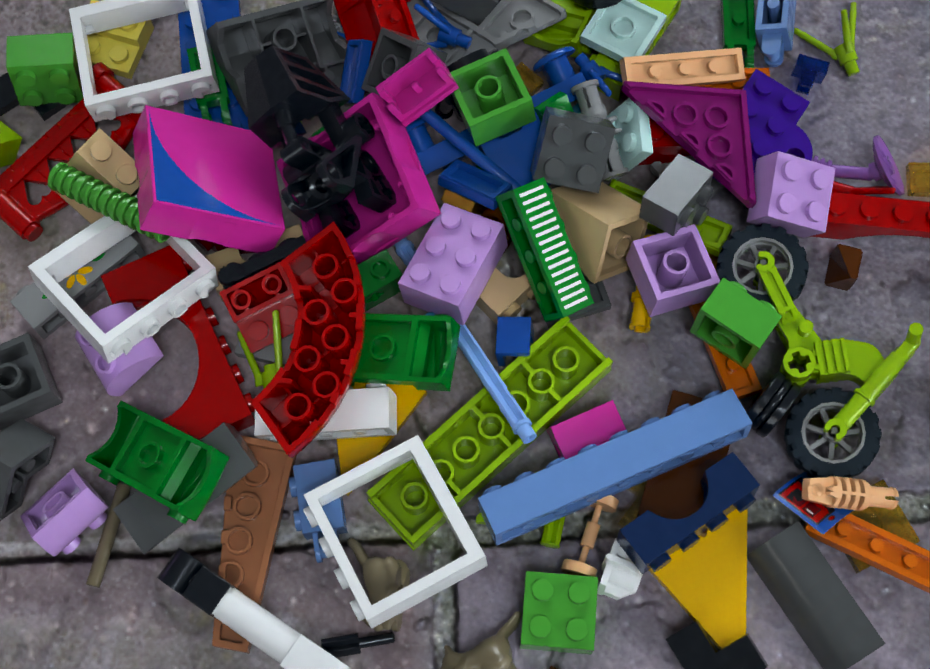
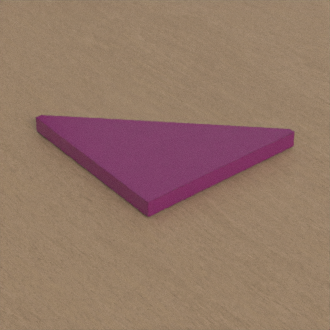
(708, 125)

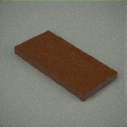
(679, 491)

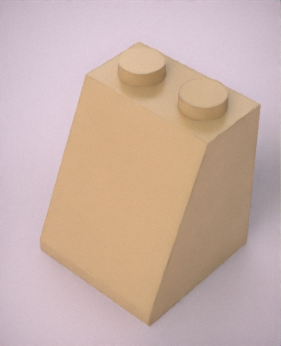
(105, 162)
(600, 228)

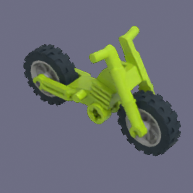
(821, 359)

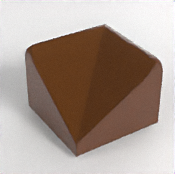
(843, 267)

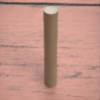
(107, 538)

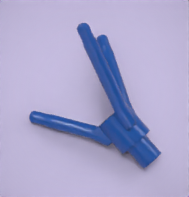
(447, 33)
(592, 70)

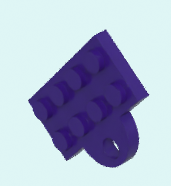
(773, 119)

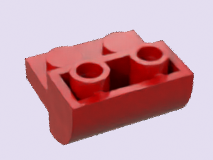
(255, 300)

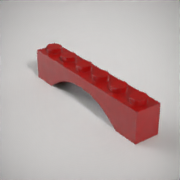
(871, 216)

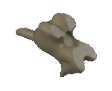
(381, 579)
(488, 654)

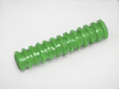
(98, 196)

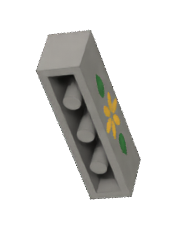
(81, 286)

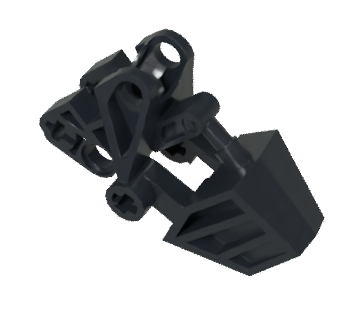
(279, 95)

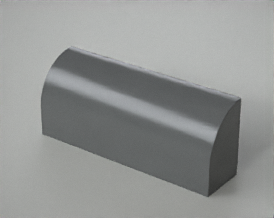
(148, 518)
(814, 599)

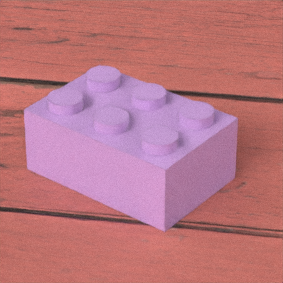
(453, 263)

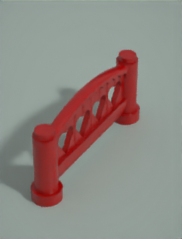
(55, 146)

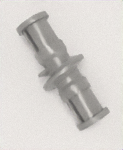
(591, 105)

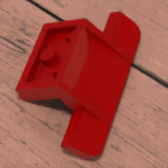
(366, 17)

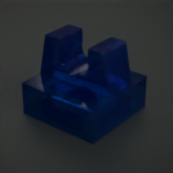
(809, 71)

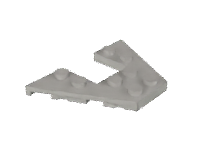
(501, 28)

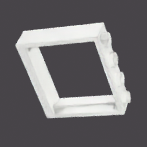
(166, 91)
(145, 322)
(423, 588)

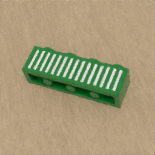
(545, 250)

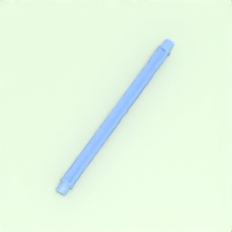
(482, 366)

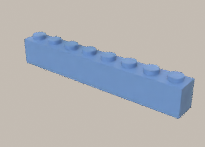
(613, 466)

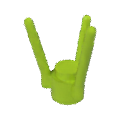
(270, 370)

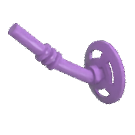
(881, 168)

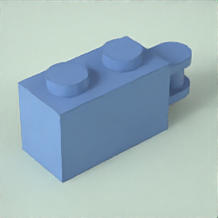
(775, 29)
(306, 478)

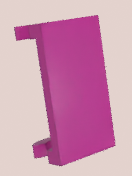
(417, 87)
(587, 428)

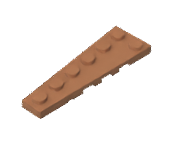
(251, 530)

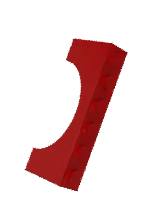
(217, 388)

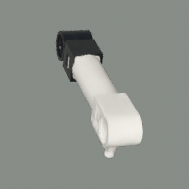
(244, 615)

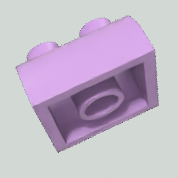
(126, 369)
(64, 514)

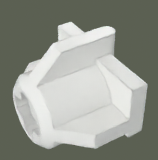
(619, 574)

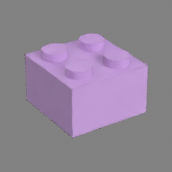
(792, 194)
(672, 270)

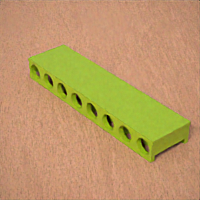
(478, 438)

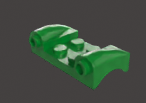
(409, 351)
(160, 462)

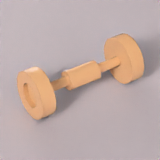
(589, 537)

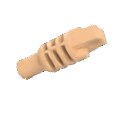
(847, 493)

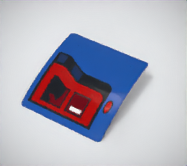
(816, 515)

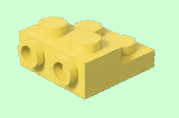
(120, 47)

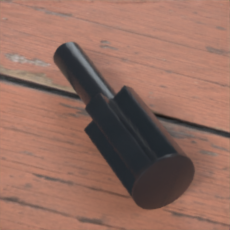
(351, 643)

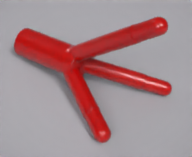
(844, 188)

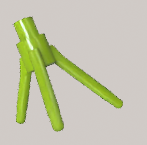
(845, 52)

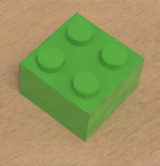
(44, 69)
(492, 97)
(735, 322)
(559, 612)

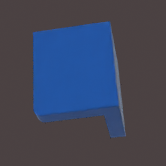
(513, 337)

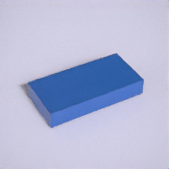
(355, 69)
(473, 183)

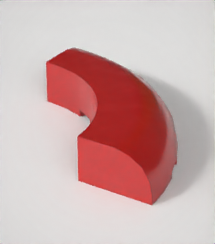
(324, 341)

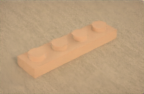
(685, 67)

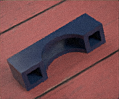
(652, 538)

